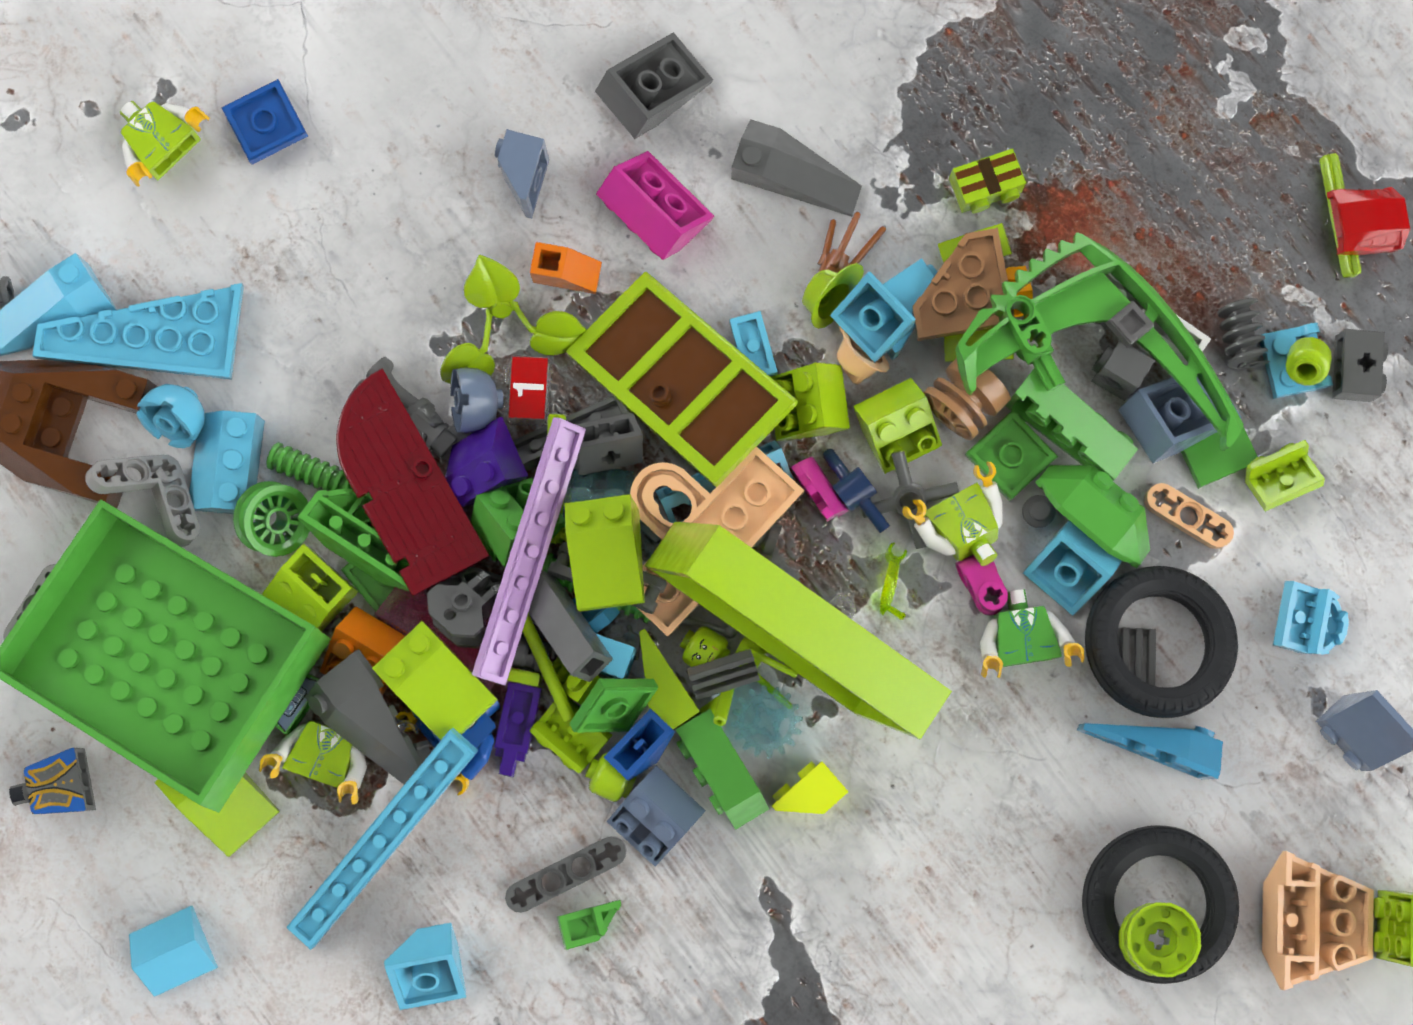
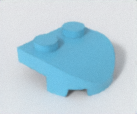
(1310, 620)

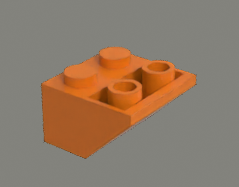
(364, 633)

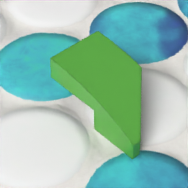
(586, 924)

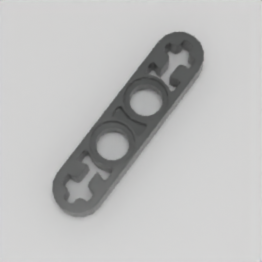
(567, 876)

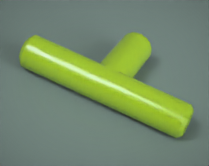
(720, 707)

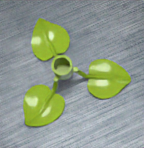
(495, 288)

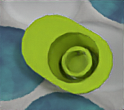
(828, 290)

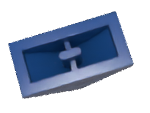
(640, 746)

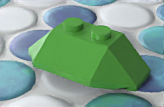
(1099, 509)
(346, 530)

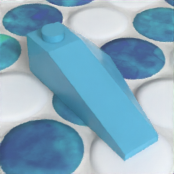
(58, 294)

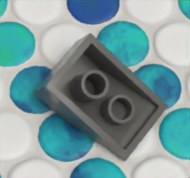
(652, 84)

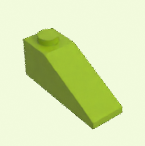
(671, 699)

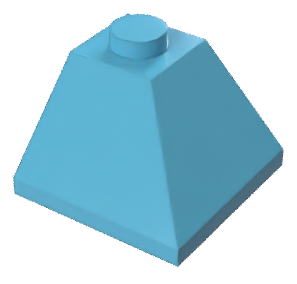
(427, 968)

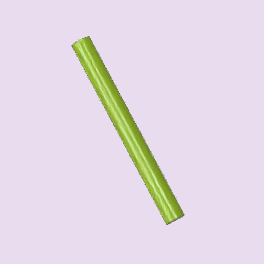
(547, 670)

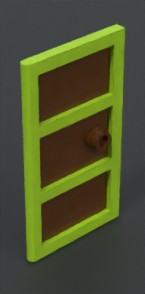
(681, 378)

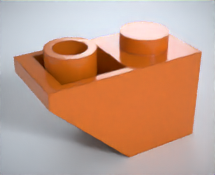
(564, 268)

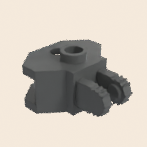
(461, 612)

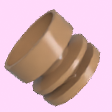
(963, 411)

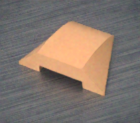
(1313, 921)

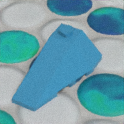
(1181, 749)

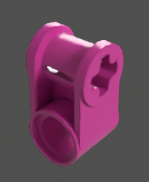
(981, 580)

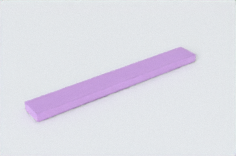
(529, 551)

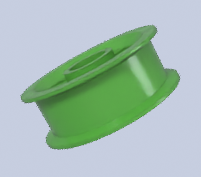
(275, 498)

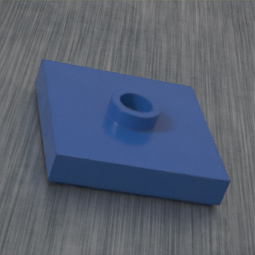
(264, 121)

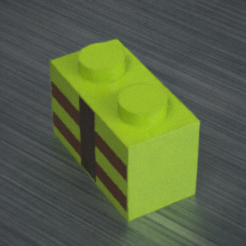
(987, 181)

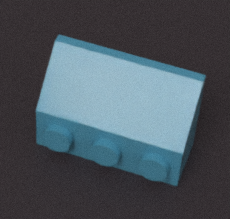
(225, 460)

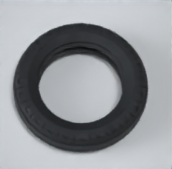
(1209, 611)
(1157, 840)

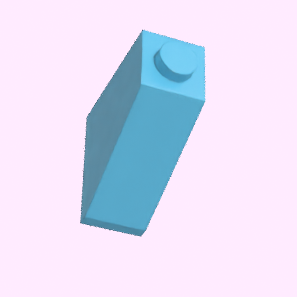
(907, 288)

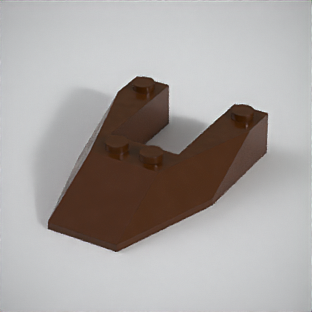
(42, 414)

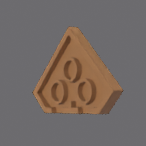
(962, 288)

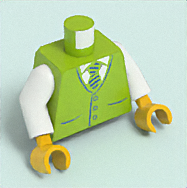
(157, 137)
(964, 522)
(321, 756)

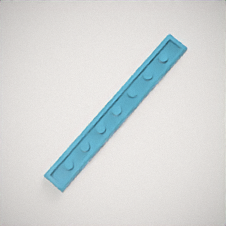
(382, 838)

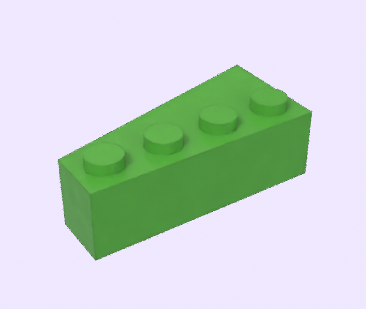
(1072, 425)

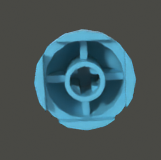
(172, 413)

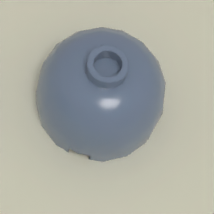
(474, 399)

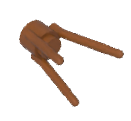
(837, 258)

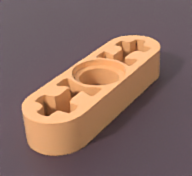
(1204, 535)

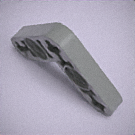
(160, 485)

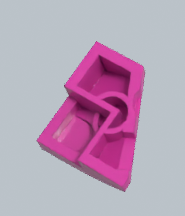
(819, 488)

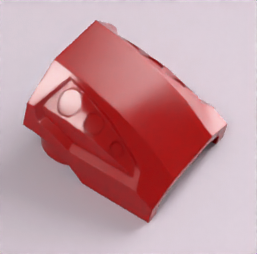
(1369, 220)

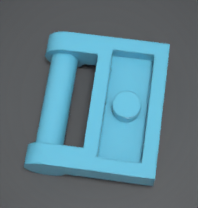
(1278, 346)

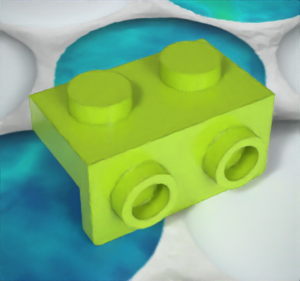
(1283, 475)
(573, 748)

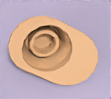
(856, 362)

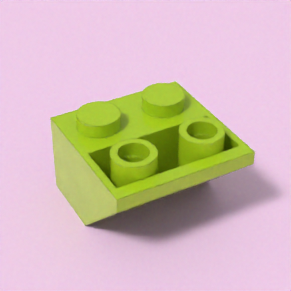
(820, 402)
(898, 422)

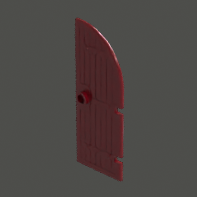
(409, 494)

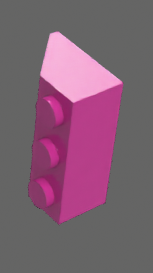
(654, 204)

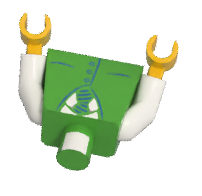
(1025, 637)

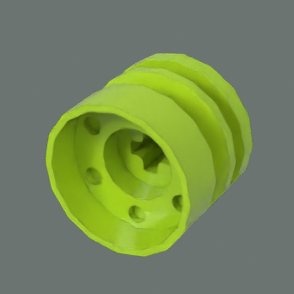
(1180, 937)

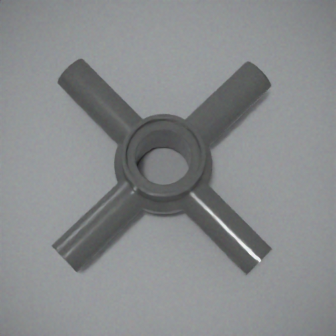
(907, 485)

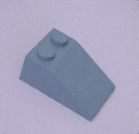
(1166, 419)
(1366, 730)

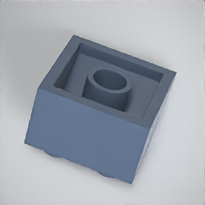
(523, 166)

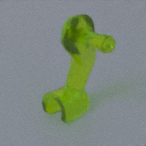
(890, 583)

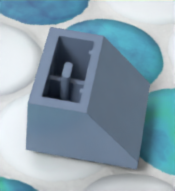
(655, 815)

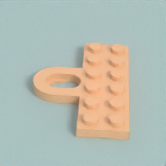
(743, 504)

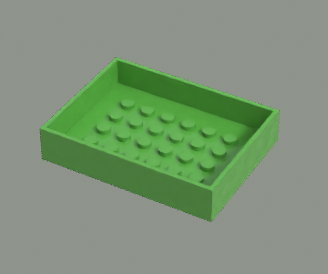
(159, 655)

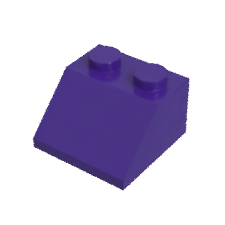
(484, 463)

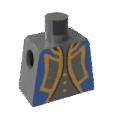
(56, 784)

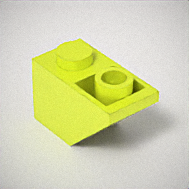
(813, 793)

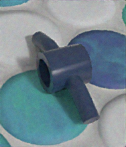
(855, 490)

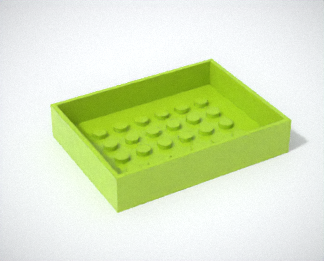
(797, 627)

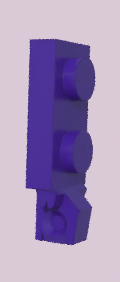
(516, 720)

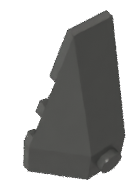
(785, 166)
(355, 709)

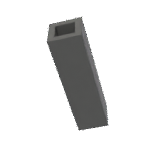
(567, 629)

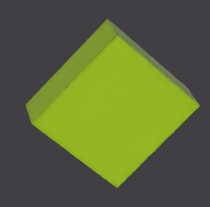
(525, 677)

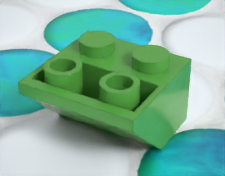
(498, 516)

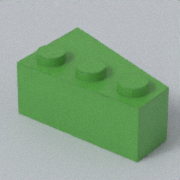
(721, 770)

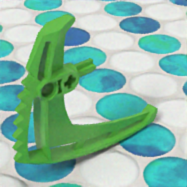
(1086, 300)

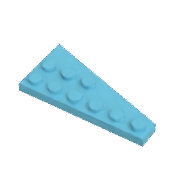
(163, 335)

